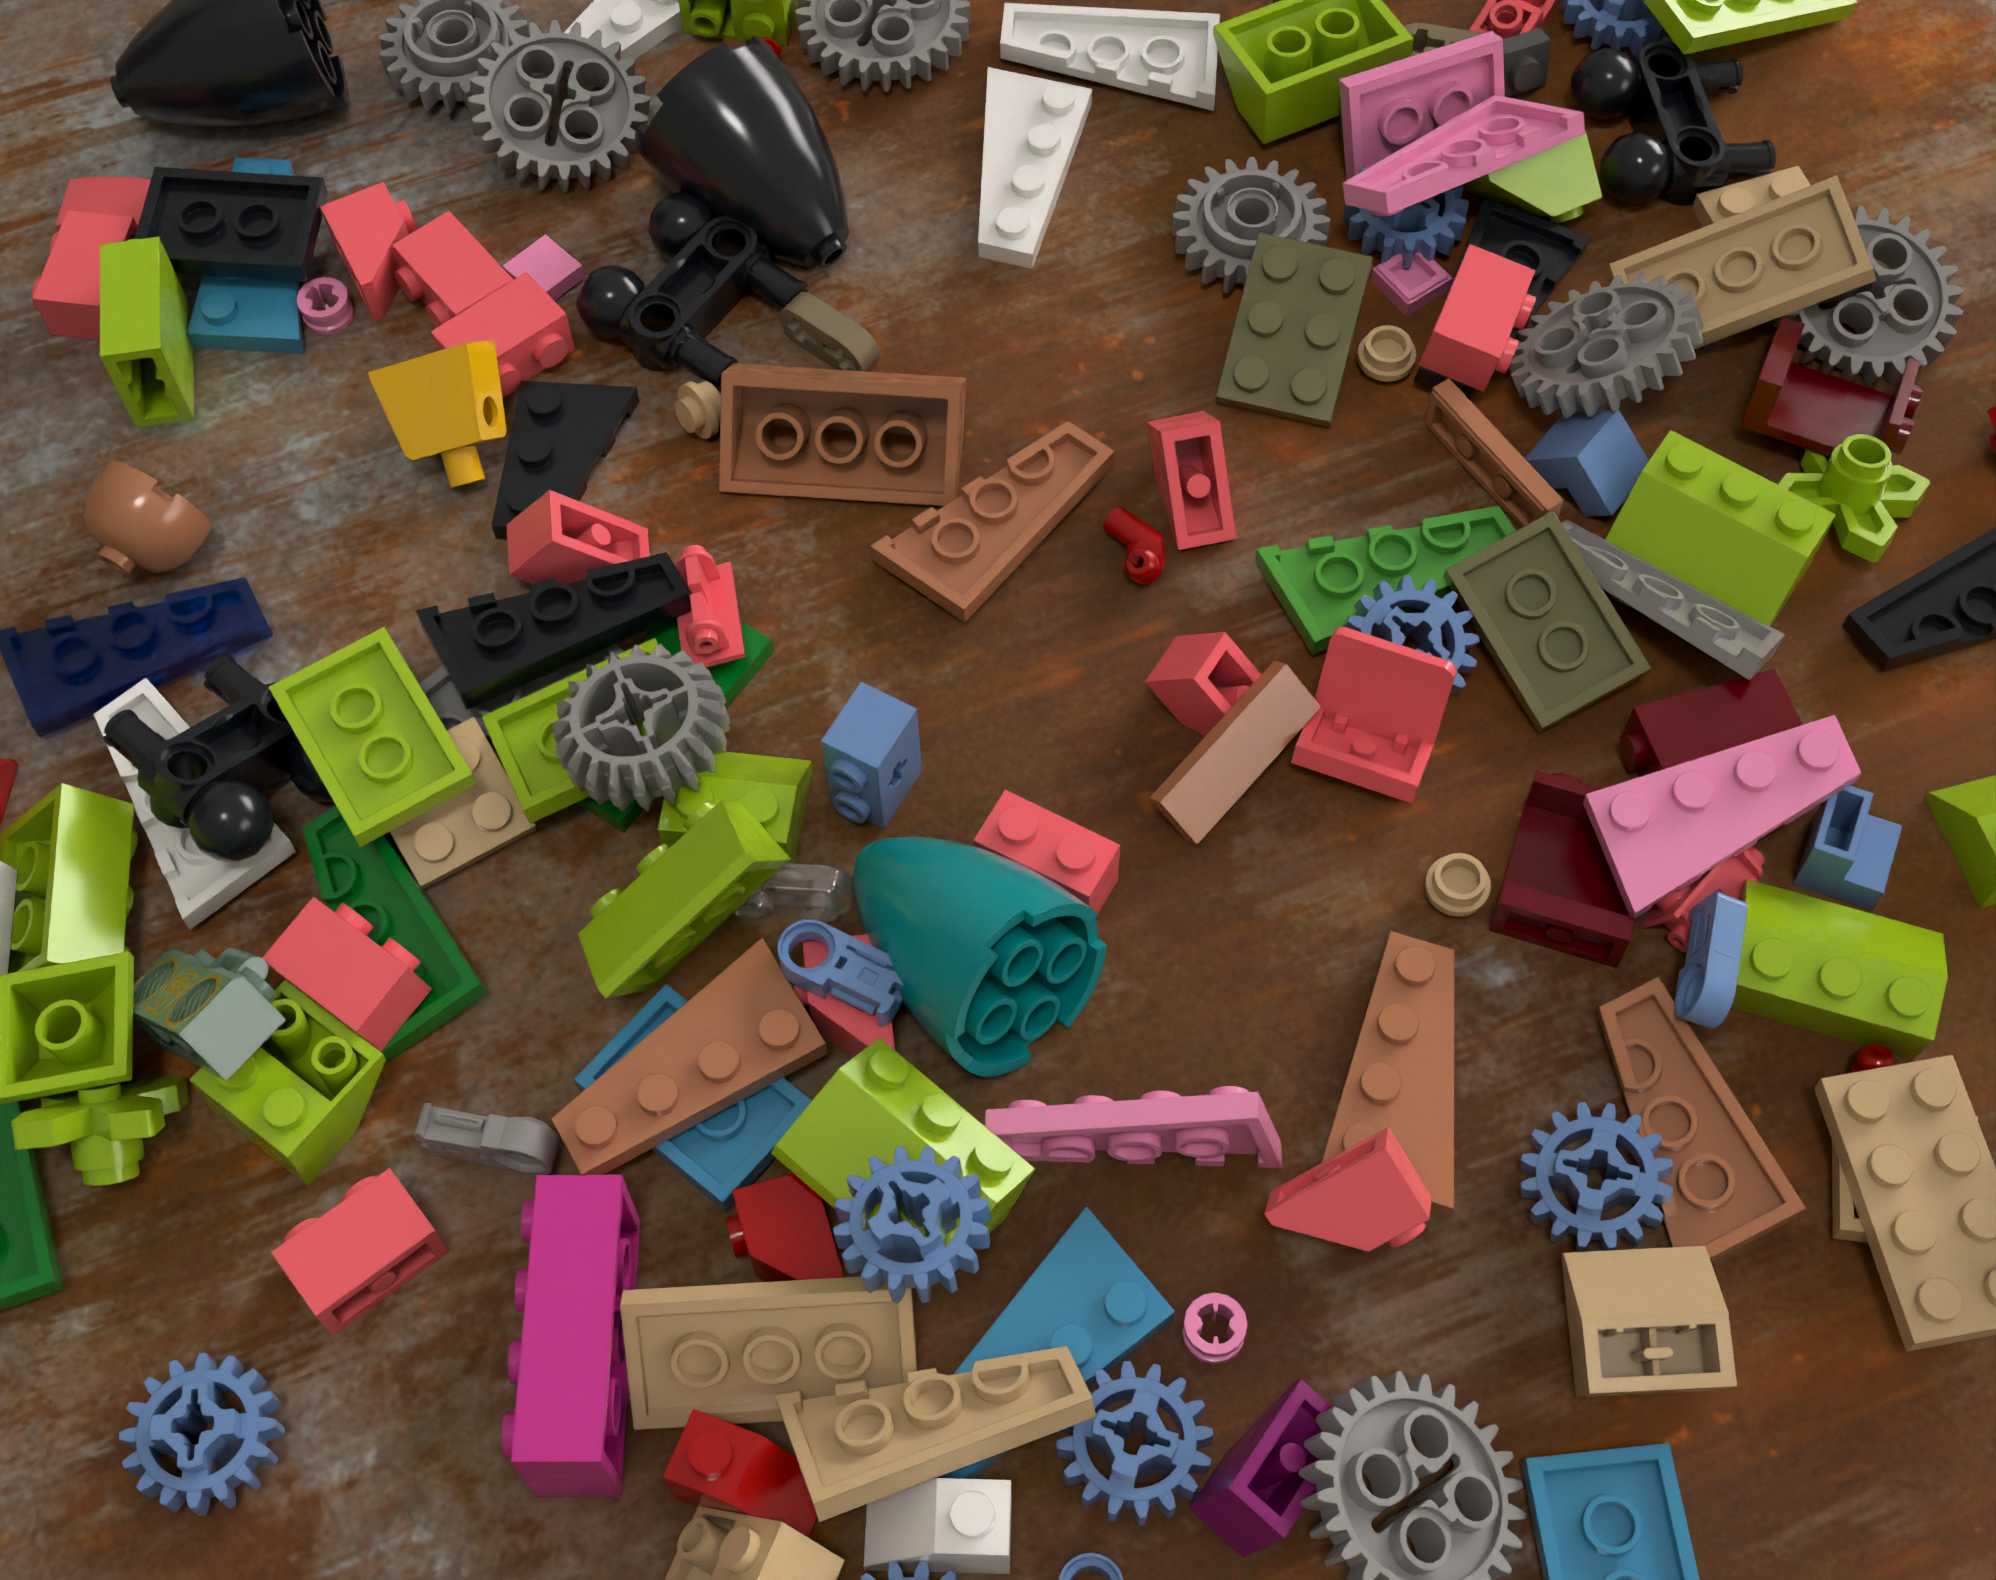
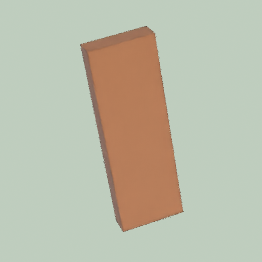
(1489, 456)
(1235, 752)

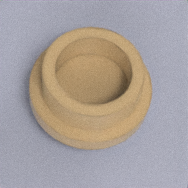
(1386, 353)
(699, 408)
(1457, 885)

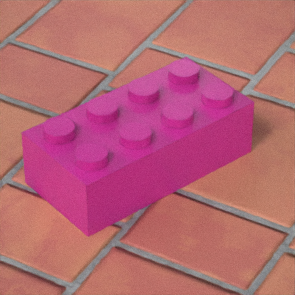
(571, 1354)

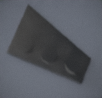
(557, 442)

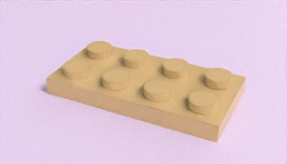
(1762, 260)
(1920, 1194)
(746, 1342)

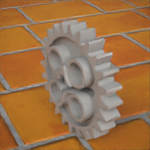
(882, 37)
(508, 95)
(1884, 337)
(1606, 345)
(1372, 1436)

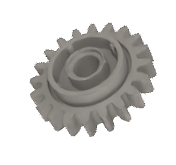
(440, 43)
(1224, 214)

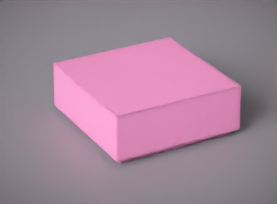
(548, 266)
(1413, 286)

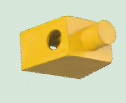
(445, 406)

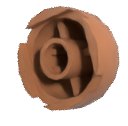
(141, 523)

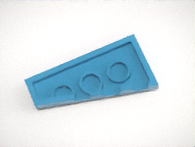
(248, 311)
(1077, 1298)

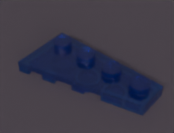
(87, 663)

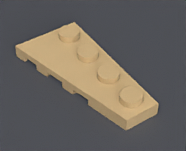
(904, 1434)

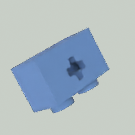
(871, 756)

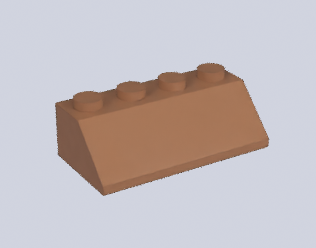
(841, 434)

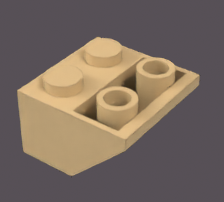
(1647, 1322)
(748, 1548)

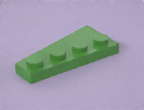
(1329, 576)

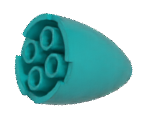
(979, 946)

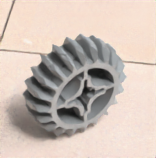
(601, 734)

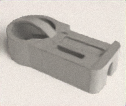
(491, 1141)

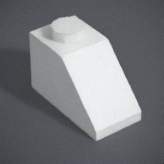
(944, 1522)

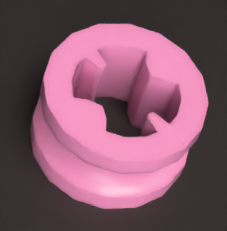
(317, 293)
(1214, 1304)

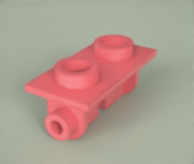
(713, 627)
(1725, 878)

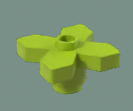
(1861, 490)
(103, 1125)

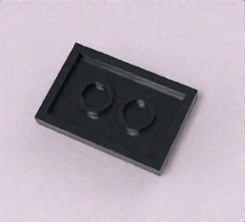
(234, 222)

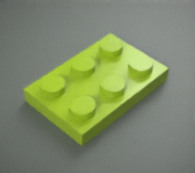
(372, 736)
(528, 749)

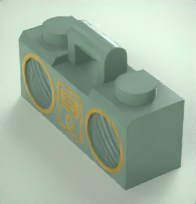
(207, 1007)

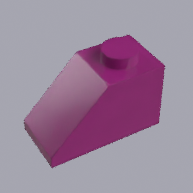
(1257, 1484)

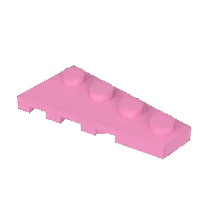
(1462, 150)
(1694, 815)
(1141, 1129)

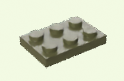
(1294, 330)
(1546, 622)

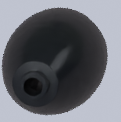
(231, 64)
(751, 151)

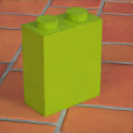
(146, 332)

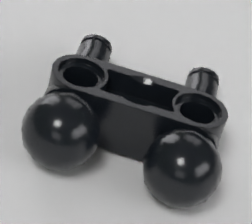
(1675, 134)
(707, 277)
(217, 768)

